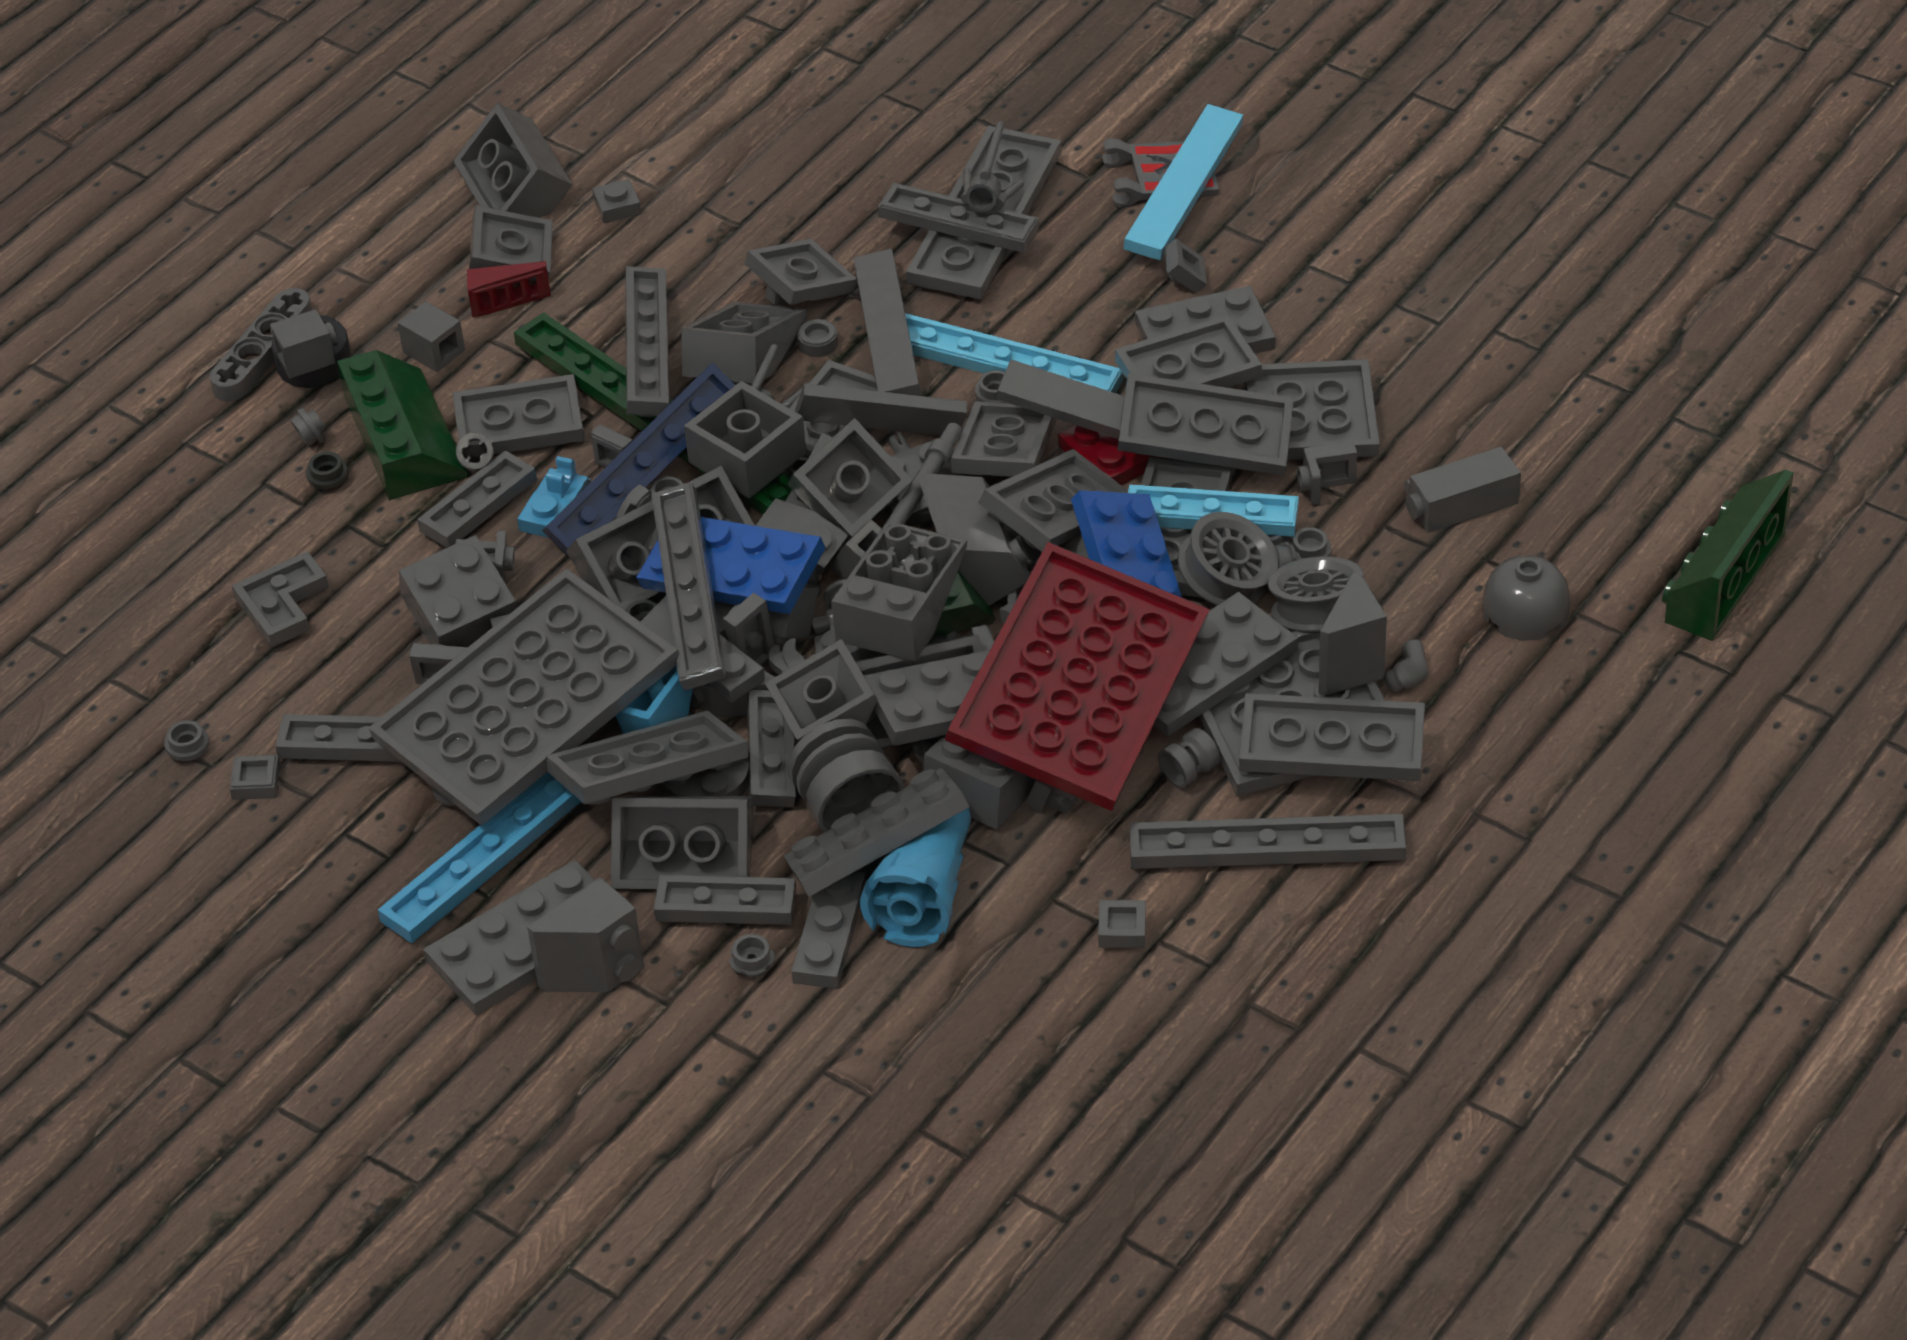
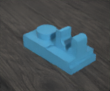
(552, 496)

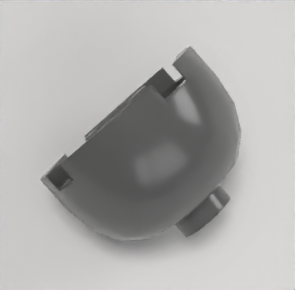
(1526, 598)

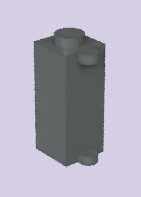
(1463, 489)

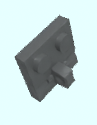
(509, 239)
(799, 272)

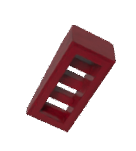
(487, 299)

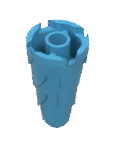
(917, 885)

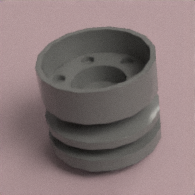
(840, 770)

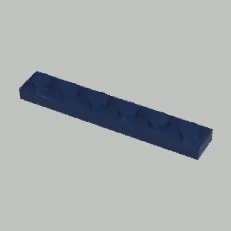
(638, 461)

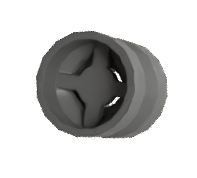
(1190, 757)

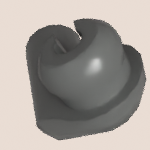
(1409, 671)

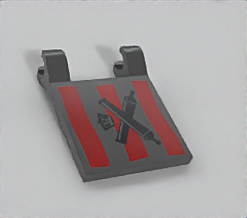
(1149, 164)

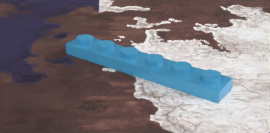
(476, 858)

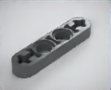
(254, 341)

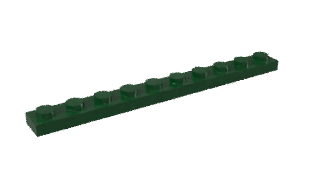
(606, 382)

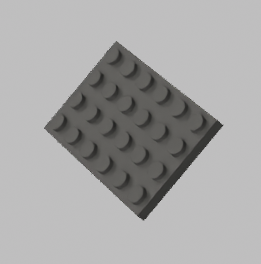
(524, 693)

